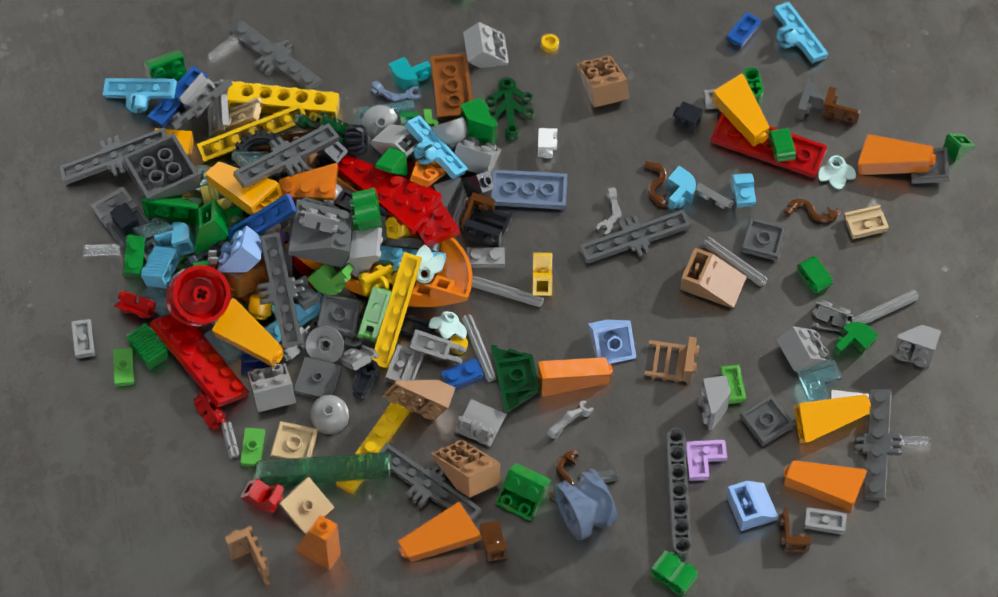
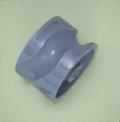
(585, 504)

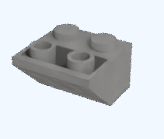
(485, 46)
(395, 137)
(476, 155)
(364, 249)
(917, 345)
(803, 348)
(271, 387)
(714, 399)

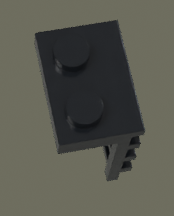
(485, 234)

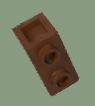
(833, 110)
(483, 202)
(493, 541)
(792, 543)

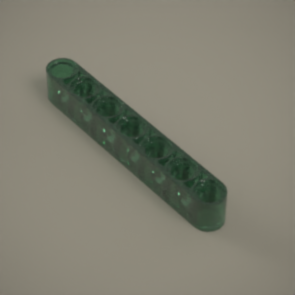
(324, 468)

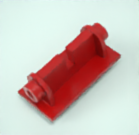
(144, 307)
(214, 416)

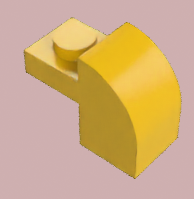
(542, 274)

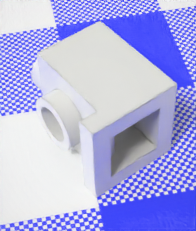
(547, 142)

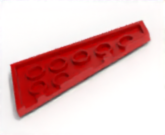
(398, 196)

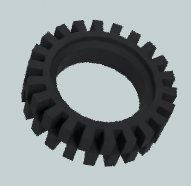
(254, 140)

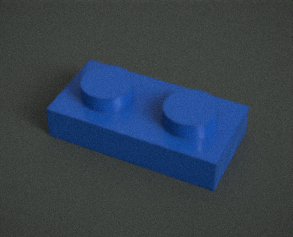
(743, 29)
(462, 373)

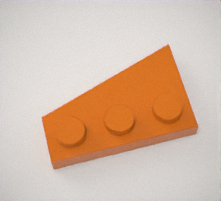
(426, 174)
(314, 184)

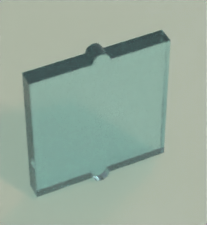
(153, 229)

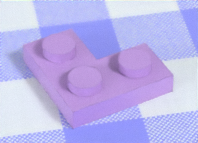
(702, 452)

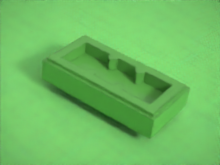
(123, 367)
(735, 383)
(252, 446)

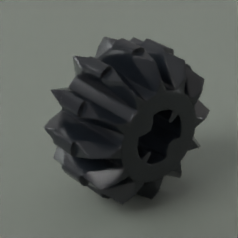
(356, 140)

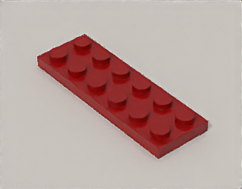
(808, 152)
(438, 225)
(200, 361)

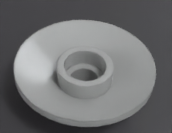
(373, 115)
(316, 348)

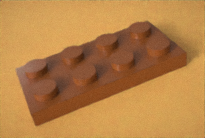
(450, 84)

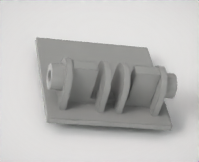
(480, 423)

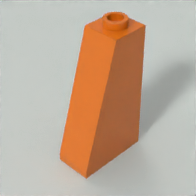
(894, 156)
(572, 374)
(826, 482)
(441, 534)
(321, 542)

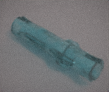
(397, 107)

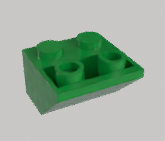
(166, 66)
(479, 121)
(210, 226)
(523, 491)

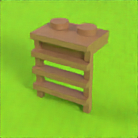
(685, 363)
(243, 542)

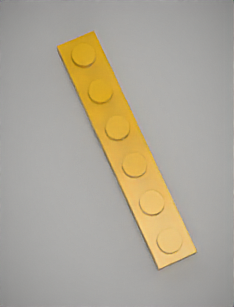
(396, 308)
(378, 437)

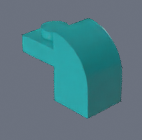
(407, 76)

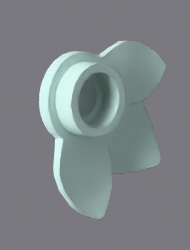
(836, 174)
(429, 263)
(448, 325)

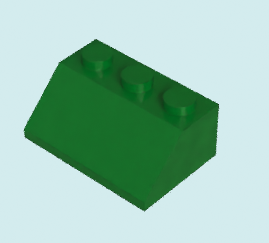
(174, 208)

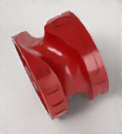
(212, 293)

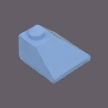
(612, 340)

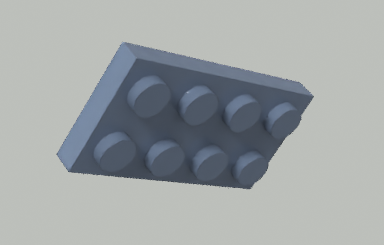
(529, 189)

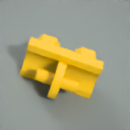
(380, 278)

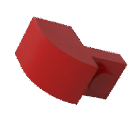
(262, 496)

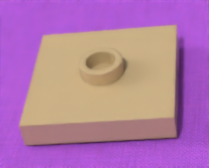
(293, 441)
(305, 505)

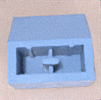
(241, 252)
(751, 504)

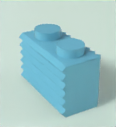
(160, 266)

